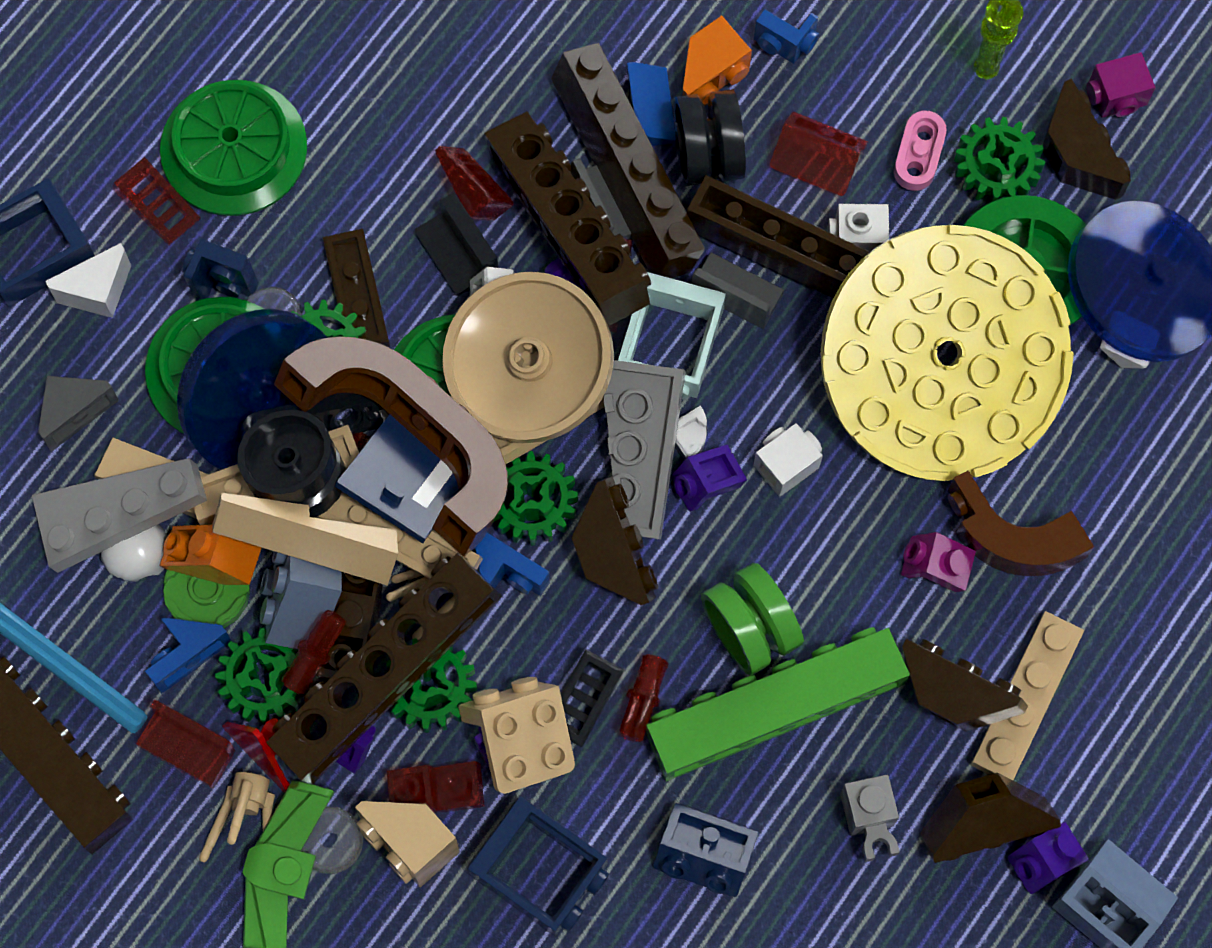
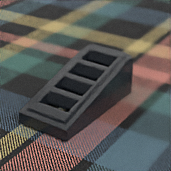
(603, 665)

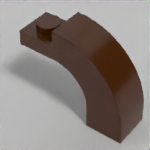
(1012, 547)

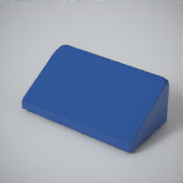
(651, 101)

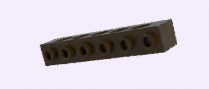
(568, 218)
(292, 735)

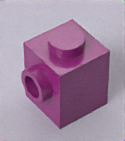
(1120, 85)

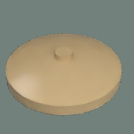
(528, 356)

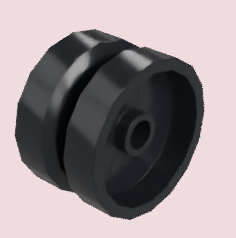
(704, 137)
(291, 460)

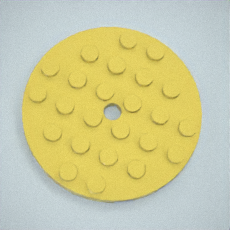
(885, 362)

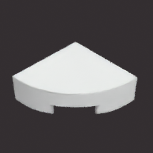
(691, 433)

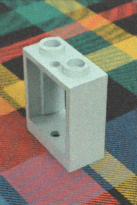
(687, 300)

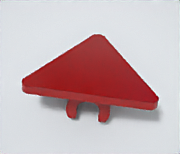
(255, 745)

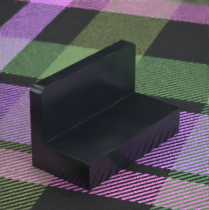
(456, 245)

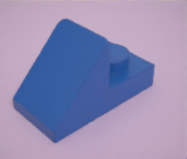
(503, 560)
(196, 645)

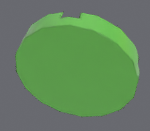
(204, 600)

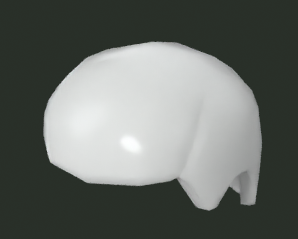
(136, 556)

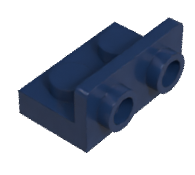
(220, 266)
(705, 850)

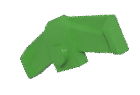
(278, 867)

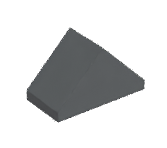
(70, 406)

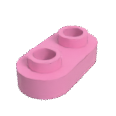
(920, 153)

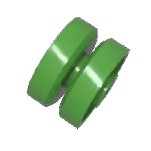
(752, 618)

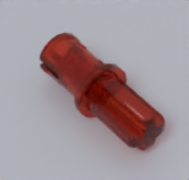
(313, 652)
(643, 697)

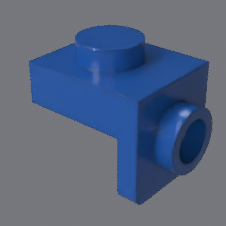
(781, 38)

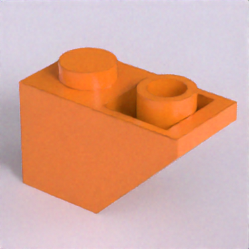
(715, 59)
(209, 556)

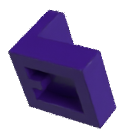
(707, 476)

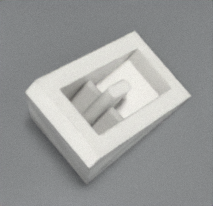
(93, 283)

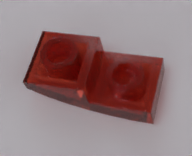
(440, 787)

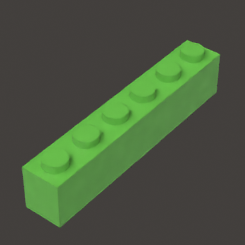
(776, 703)

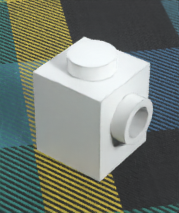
(861, 224)
(788, 458)

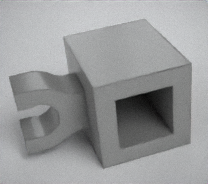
(871, 810)

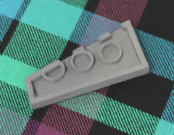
(642, 433)
(103, 512)

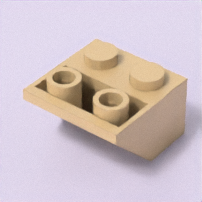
(411, 834)

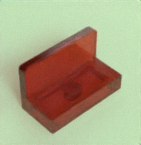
(817, 153)
(186, 745)

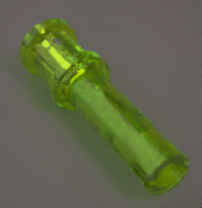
(997, 31)

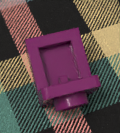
(938, 560)

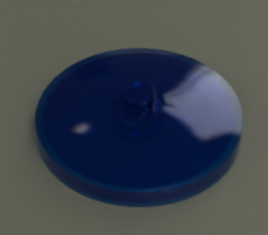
(1143, 280)
(235, 376)

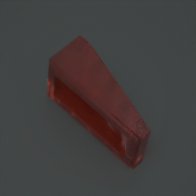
(140, 171)
(473, 185)

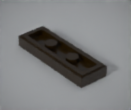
(356, 283)

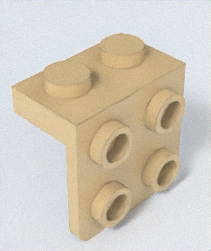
(522, 733)

